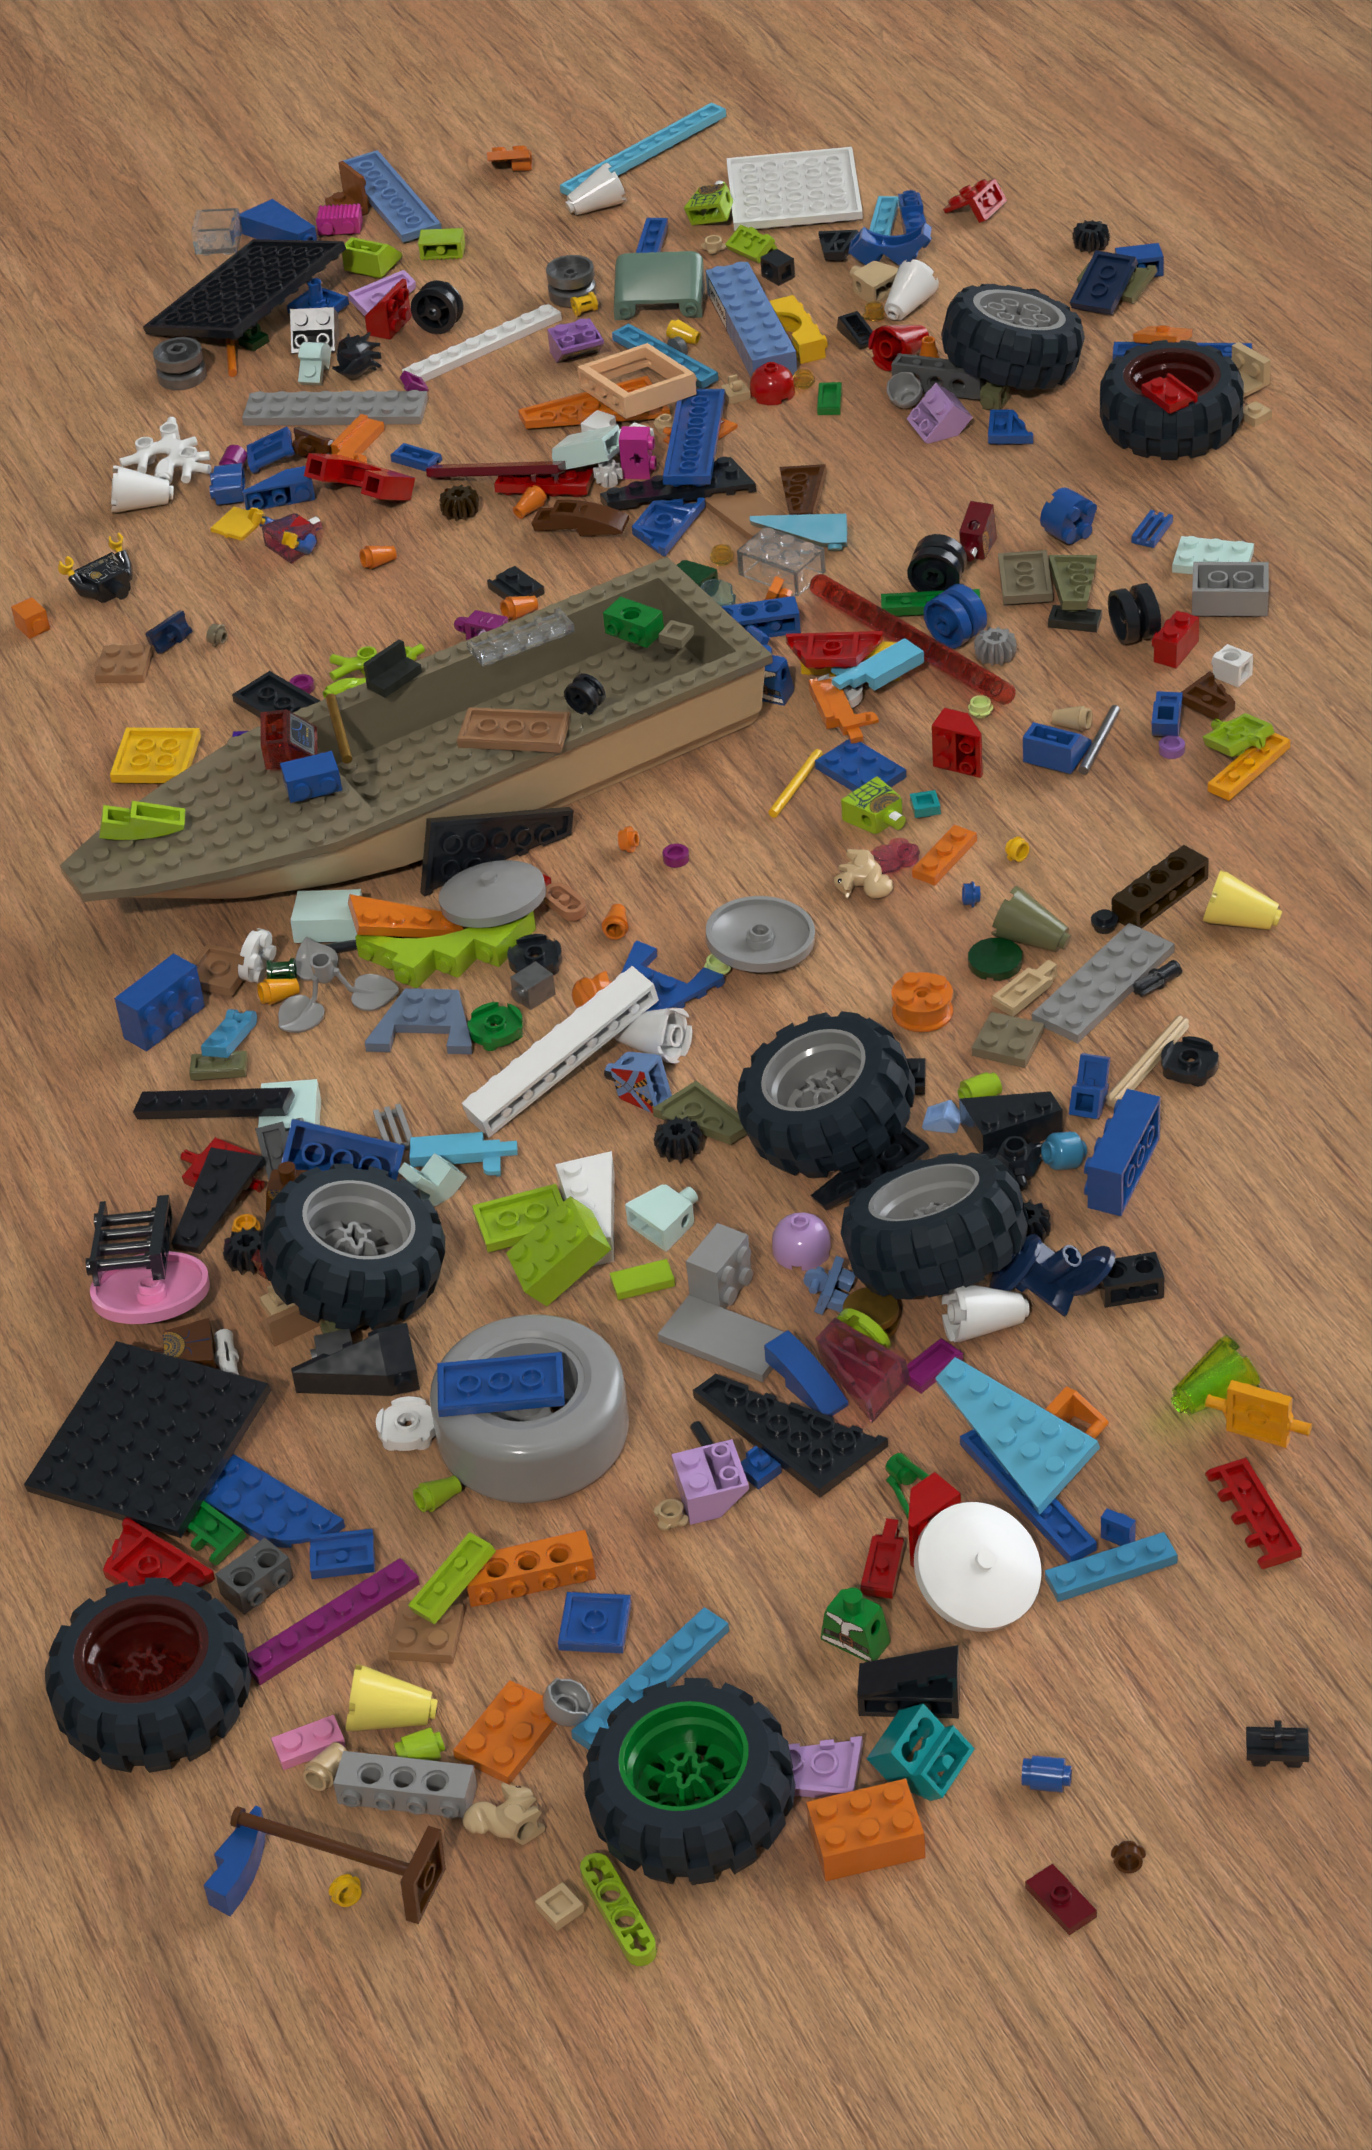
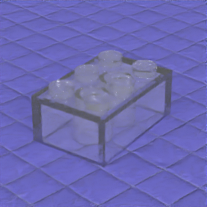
(780, 555)

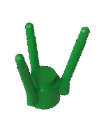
(903, 1472)

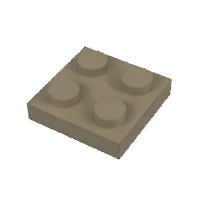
(1008, 1039)

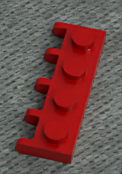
(1257, 1511)

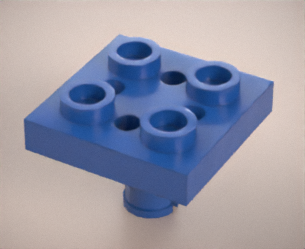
(318, 298)

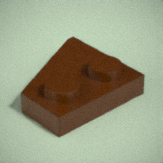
(1208, 698)

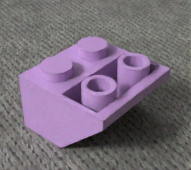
(939, 415)
(709, 1480)

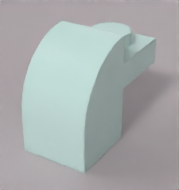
(313, 361)
(436, 1180)

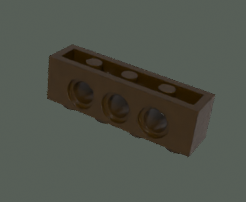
(1160, 887)

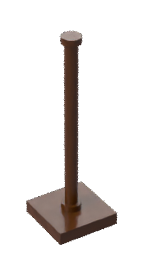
(419, 1876)

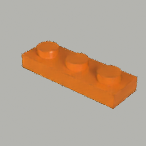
(944, 855)

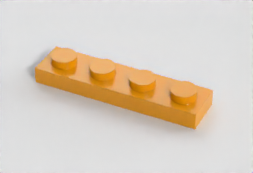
(1248, 767)

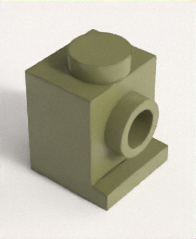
(994, 396)

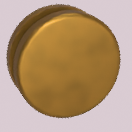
(880, 1309)

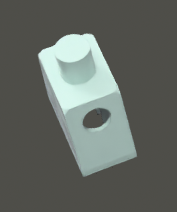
(662, 1214)

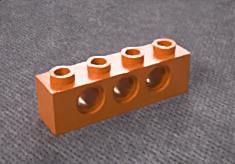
(533, 1568)

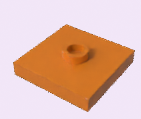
(1160, 333)

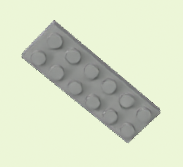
(1102, 982)

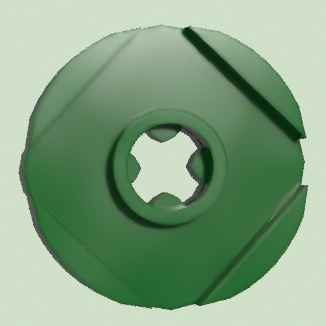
(508, 1028)

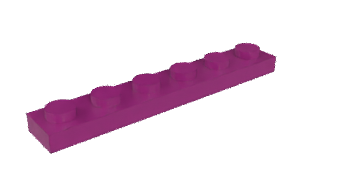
(331, 1620)

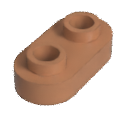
(565, 901)

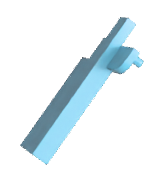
(881, 667)
(462, 1149)

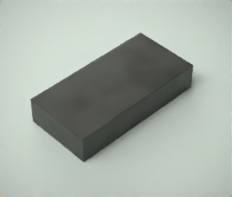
(1082, 620)

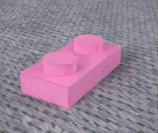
(306, 1741)

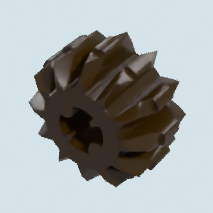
(459, 502)

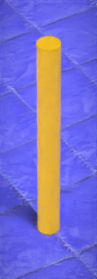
(794, 784)

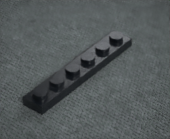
(214, 1103)

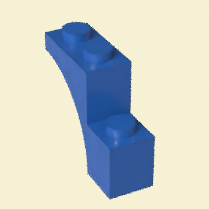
(871, 246)

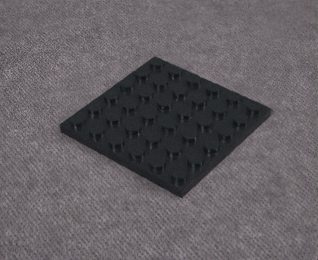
(148, 1438)

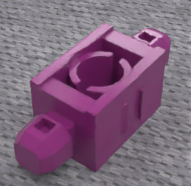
(478, 623)

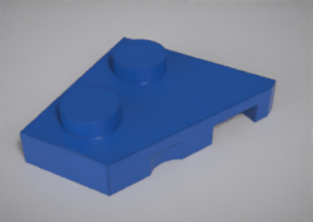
(1007, 428)

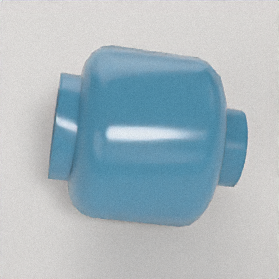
(1063, 1150)

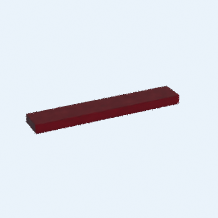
(495, 469)

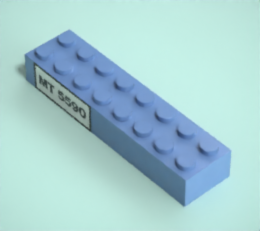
(749, 317)

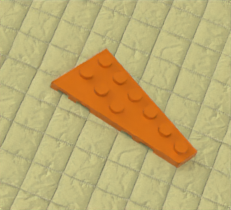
(578, 407)

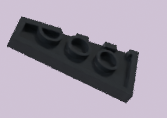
(214, 1194)

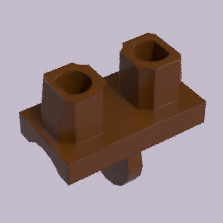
(310, 442)

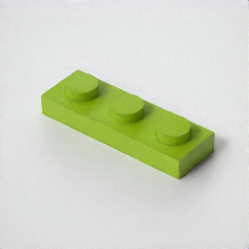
(451, 1578)

